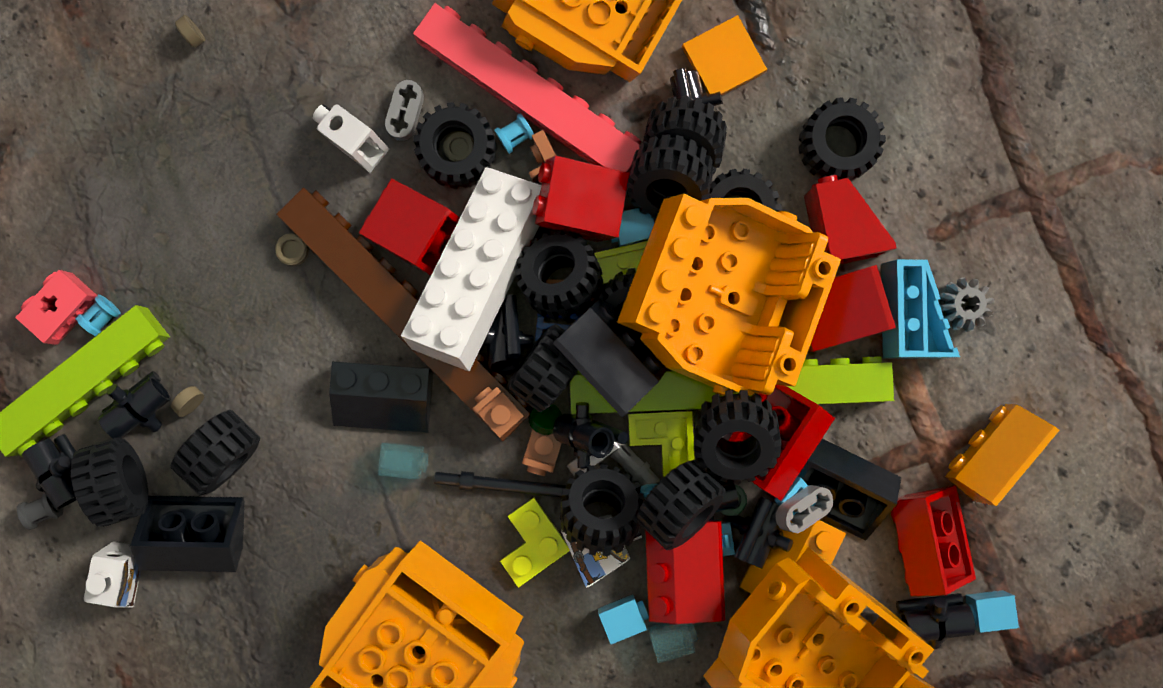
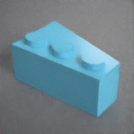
(916, 312)

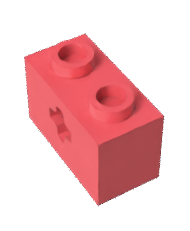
(39, 311)

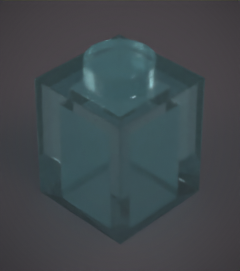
(402, 460)
(672, 640)

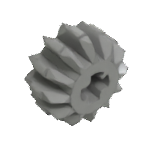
(976, 298)

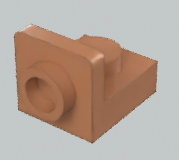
(541, 150)
(497, 410)
(541, 453)

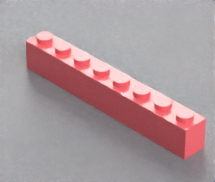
(524, 90)

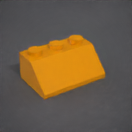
(1000, 453)
(819, 537)

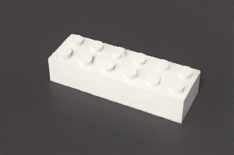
(474, 270)

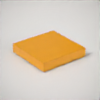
(724, 57)

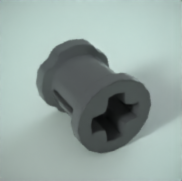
(37, 511)

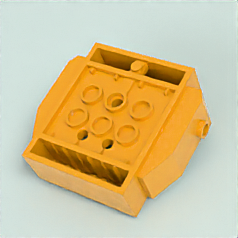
(590, 32)
(740, 249)
(422, 603)
(813, 632)

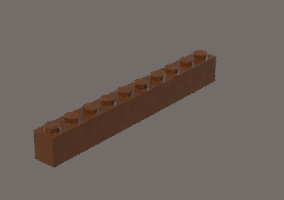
(381, 291)

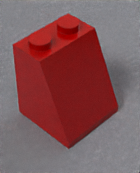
(580, 198)
(847, 220)
(410, 226)
(853, 310)

